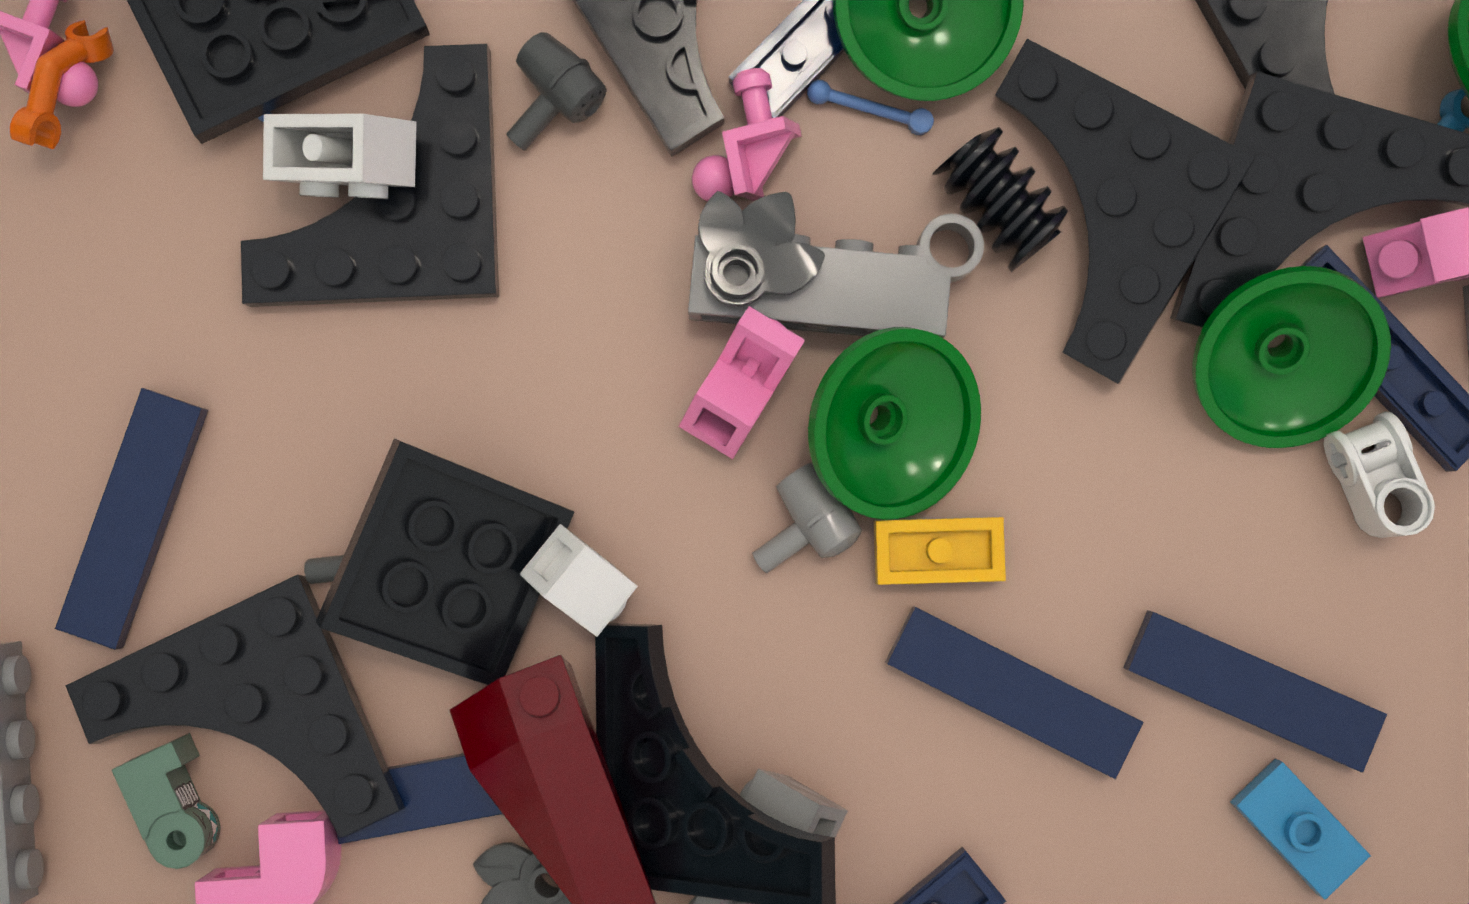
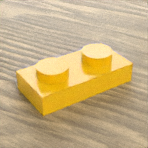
(939, 550)

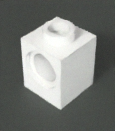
(578, 580)

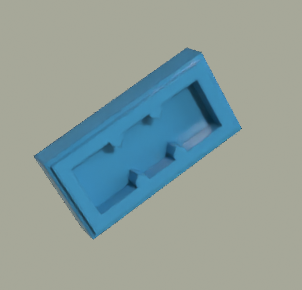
(1300, 828)

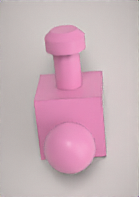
(31, 38)
(749, 149)

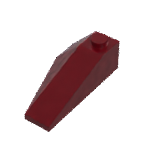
(549, 778)

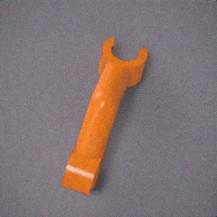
(37, 120)

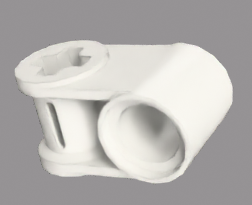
(1381, 471)

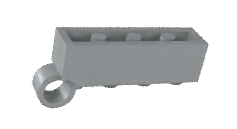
(855, 287)

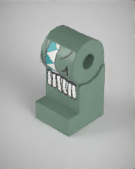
(167, 805)

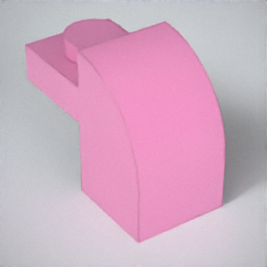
(1420, 253)
(741, 382)
(296, 864)

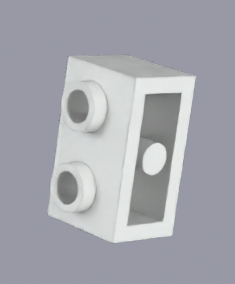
(340, 150)

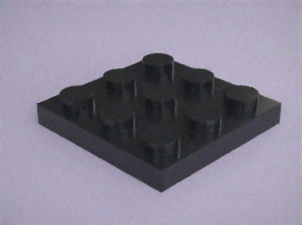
(441, 565)

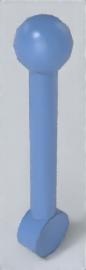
(918, 121)

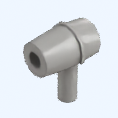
(817, 520)

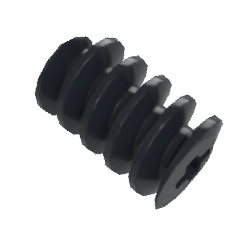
(1002, 196)

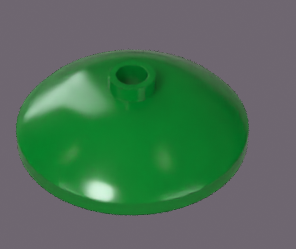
(932, 55)
(1311, 381)
(922, 426)

